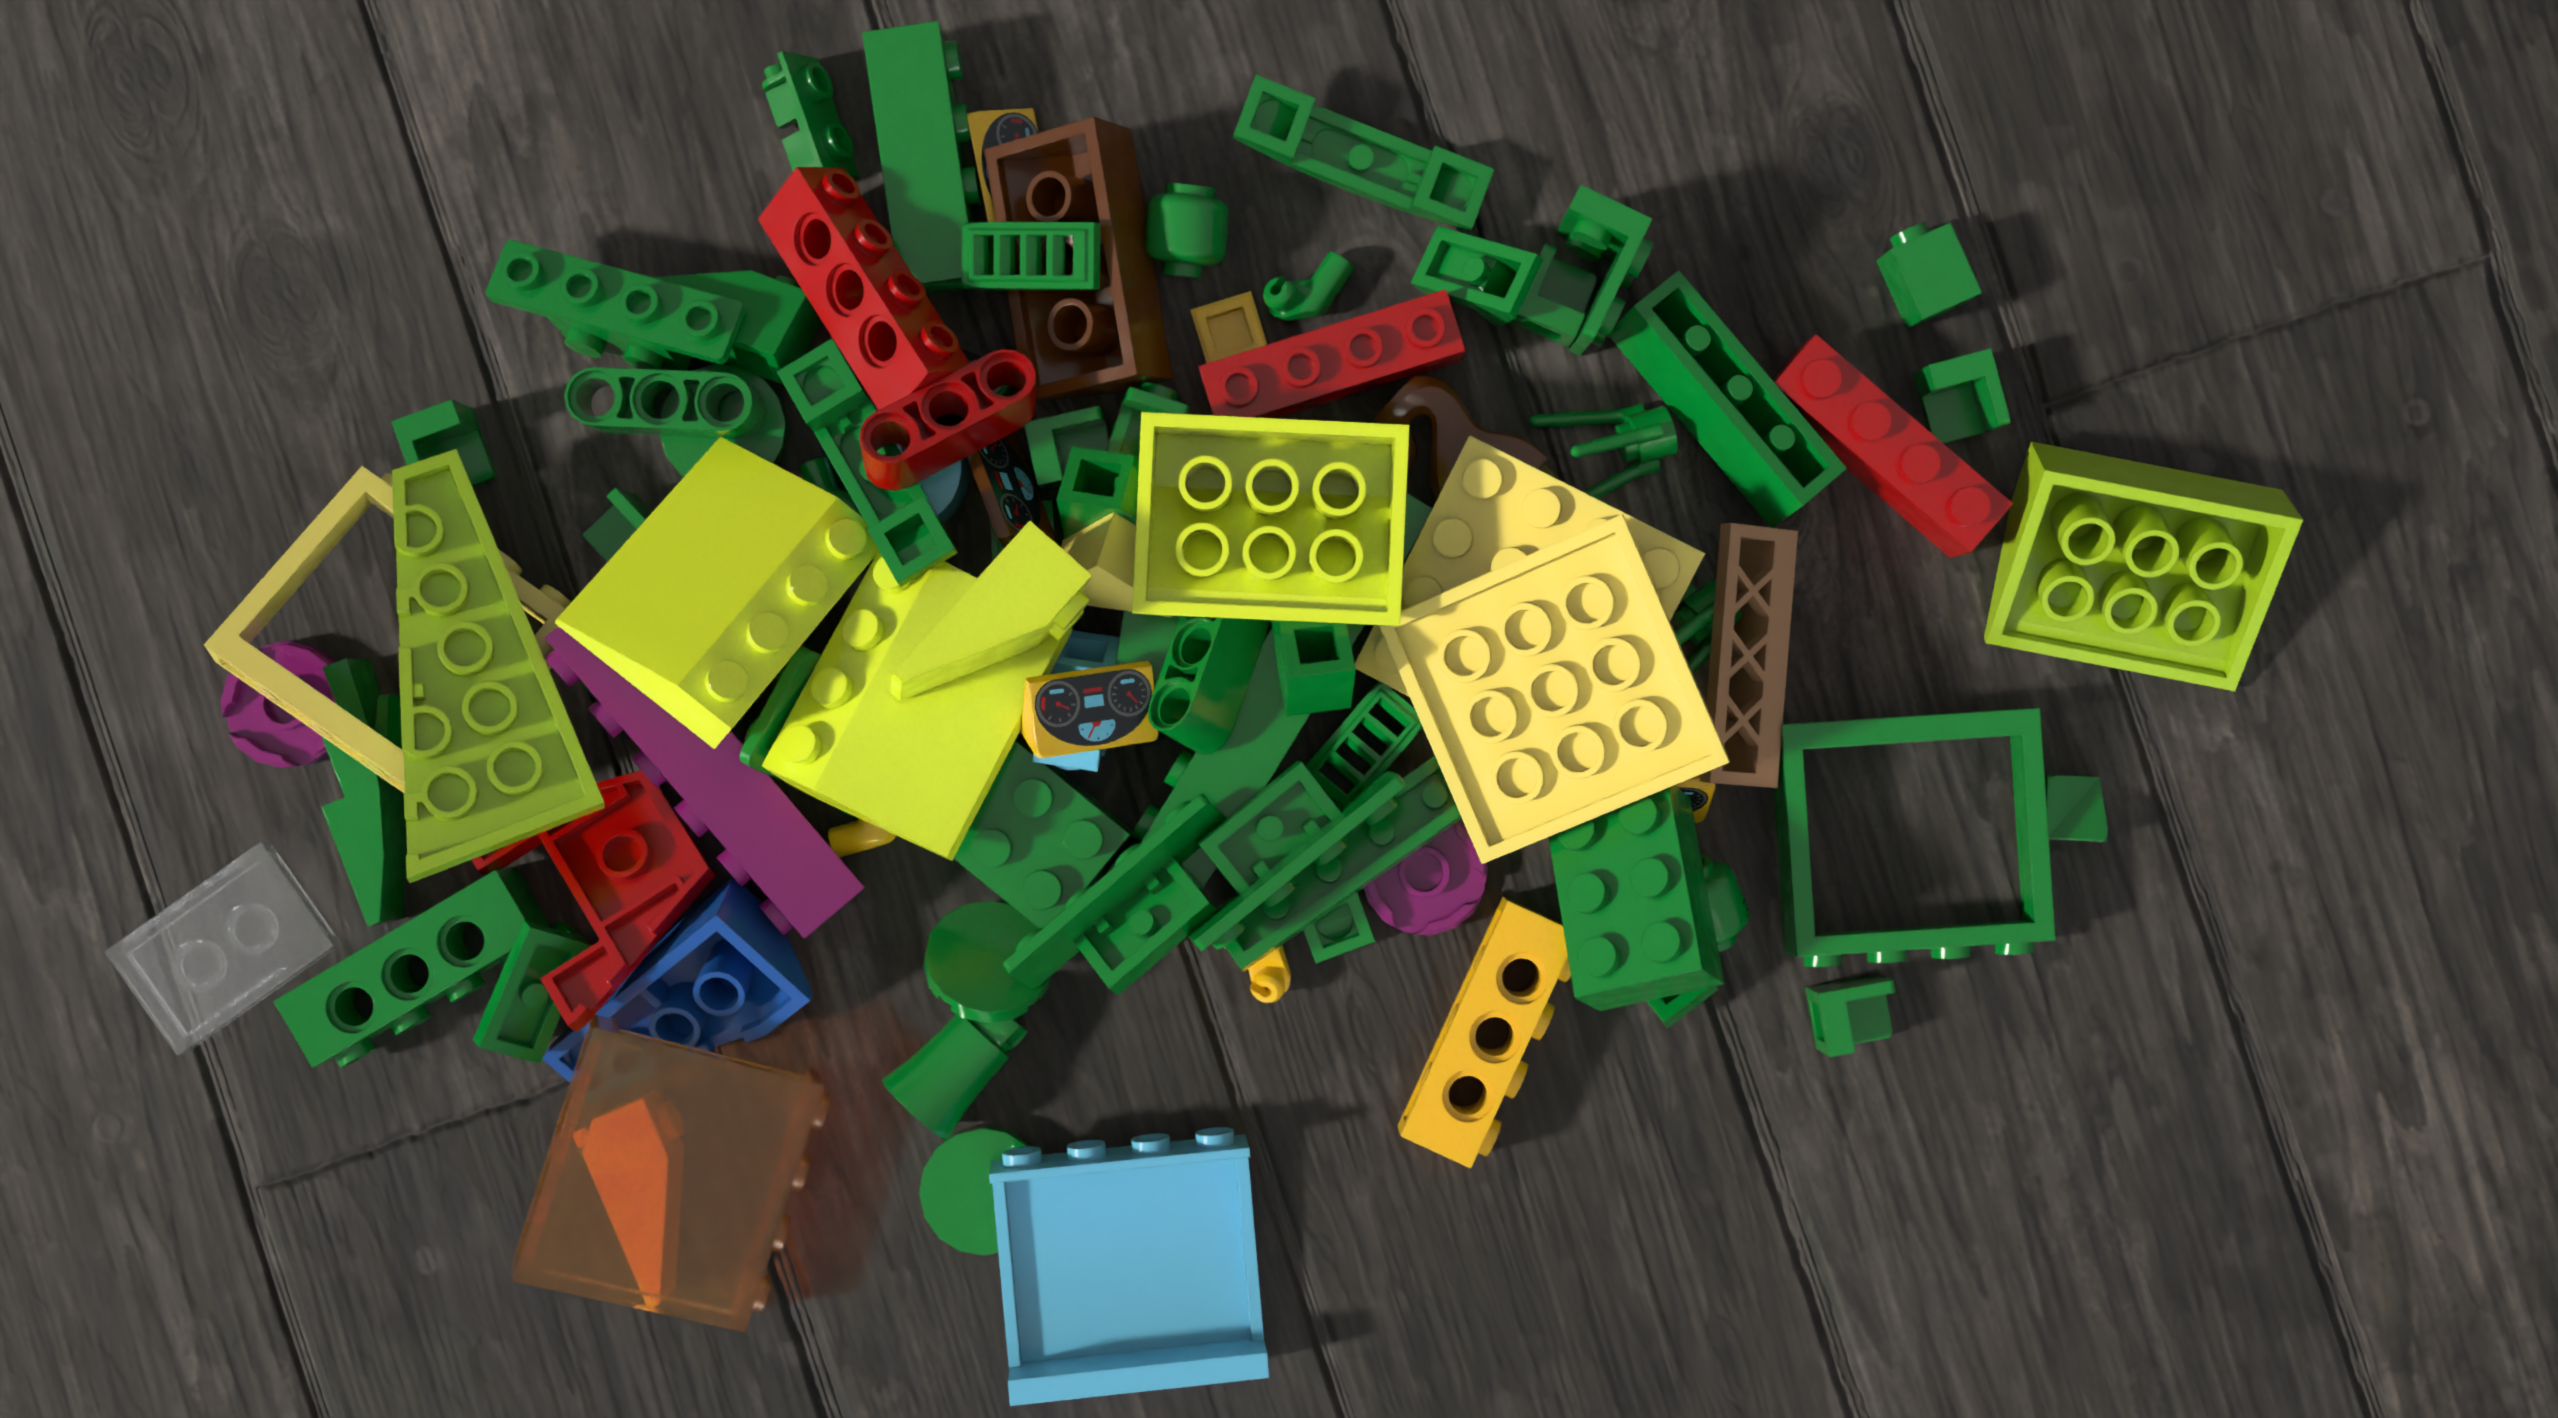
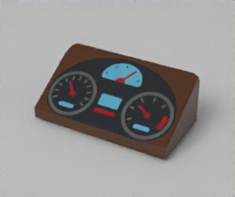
(1008, 489)

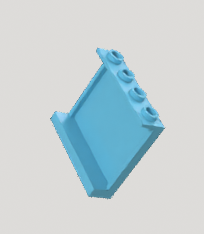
(1128, 1266)

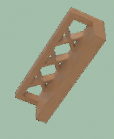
(1759, 650)

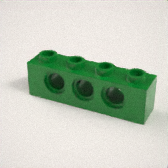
(323, 1008)

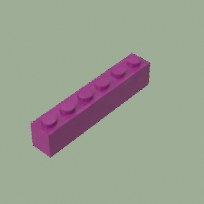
(741, 806)

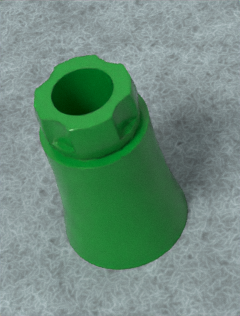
(952, 1070)

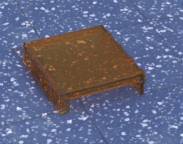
(669, 1178)

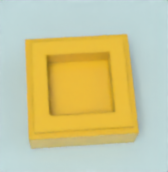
(1228, 327)

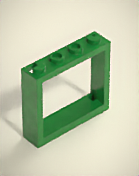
(1942, 940)

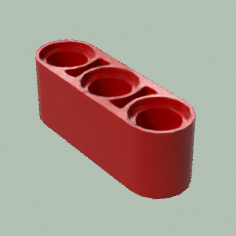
(962, 393)

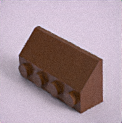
(1083, 338)

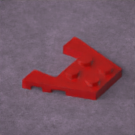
(630, 875)

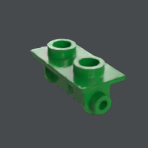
(802, 94)

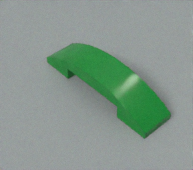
(1360, 157)
(835, 408)

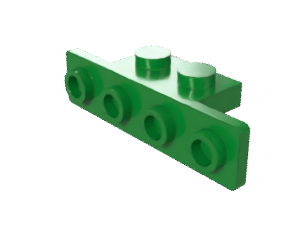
(616, 309)
(1280, 836)
(1131, 912)

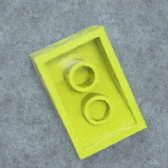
(1005, 612)

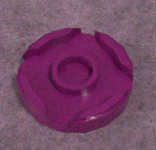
(263, 727)
(1432, 886)

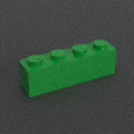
(922, 148)
(1726, 400)

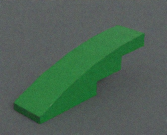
(370, 817)

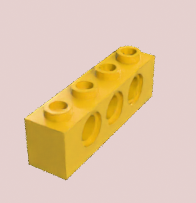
(1472, 1130)

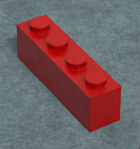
(1891, 450)

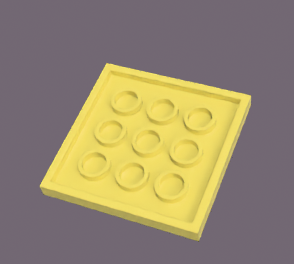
(1503, 511)
(1554, 690)

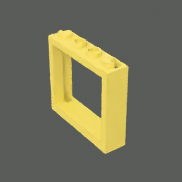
(232, 647)

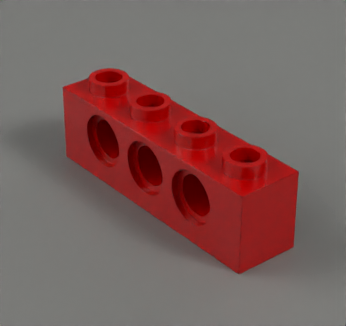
(859, 284)
(1336, 360)

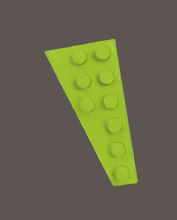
(478, 706)

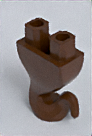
(1449, 428)

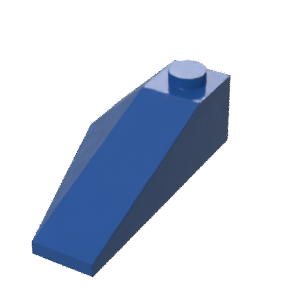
(705, 982)

